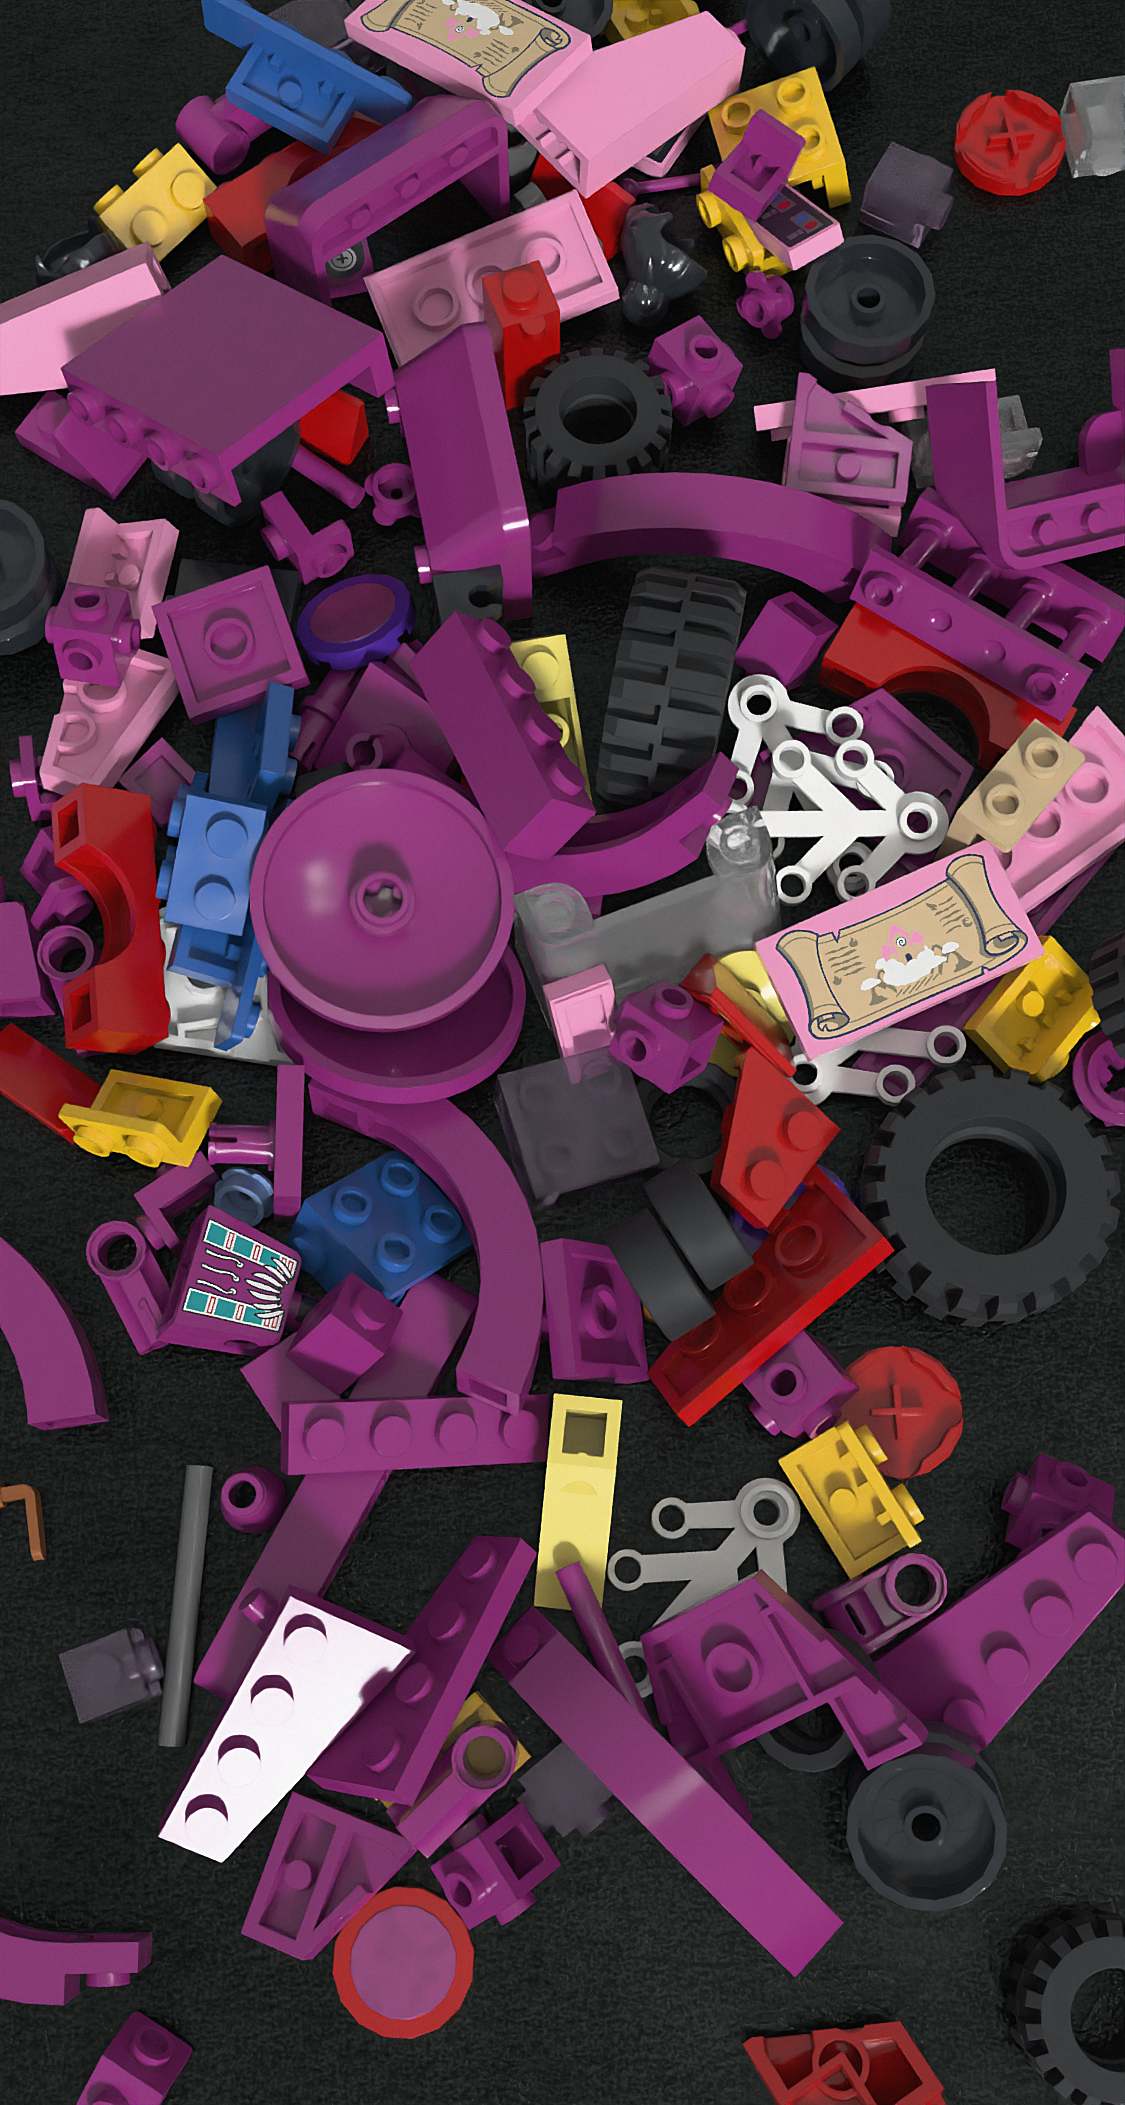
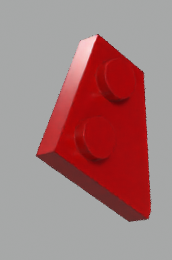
(768, 1140)

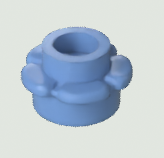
(245, 1195)

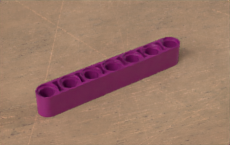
(334, 1506)

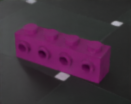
(502, 737)

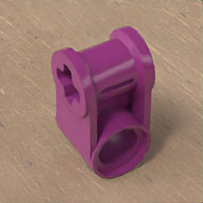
(876, 1602)

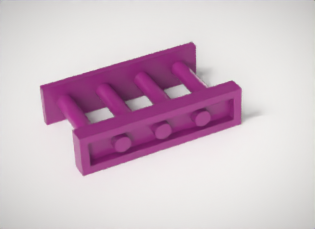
(996, 647)

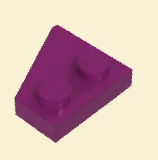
(843, 452)
(320, 1875)

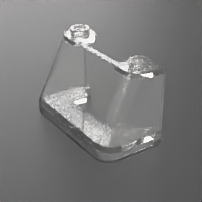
(663, 933)

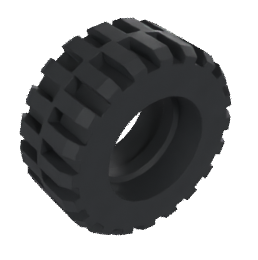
(668, 683)
(1046, 1141)

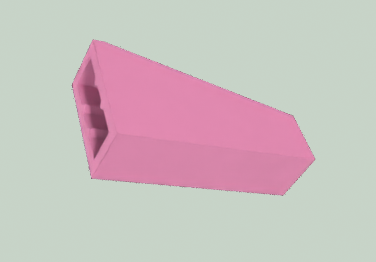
(634, 99)
(71, 314)

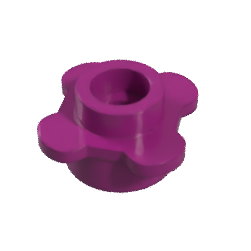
(766, 302)
(385, 482)

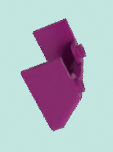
(382, 180)
(464, 464)
(1034, 517)

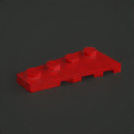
(797, 1274)

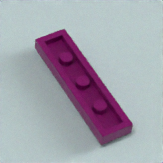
(409, 1433)

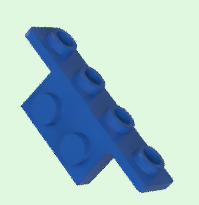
(297, 81)
(253, 750)
(228, 963)

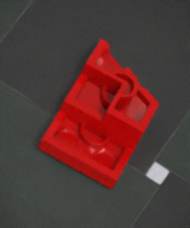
(846, 2067)

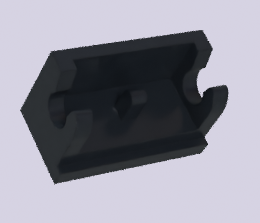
(471, 592)

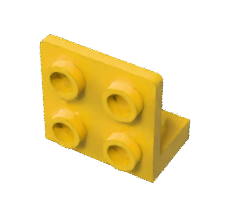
(801, 107)

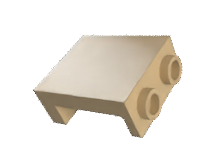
(1014, 792)

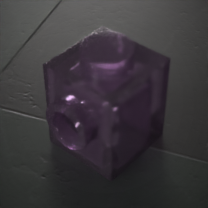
(907, 195)
(112, 1674)
(564, 1793)

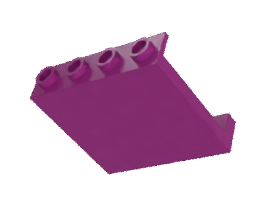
(221, 371)

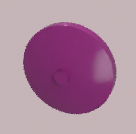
(381, 900)
(410, 1063)

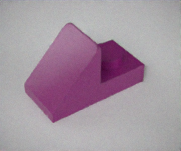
(78, 449)

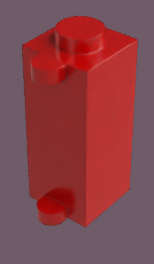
(522, 327)

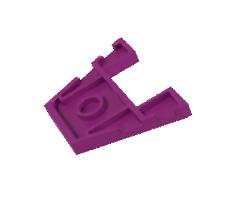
(901, 741)
(753, 1664)

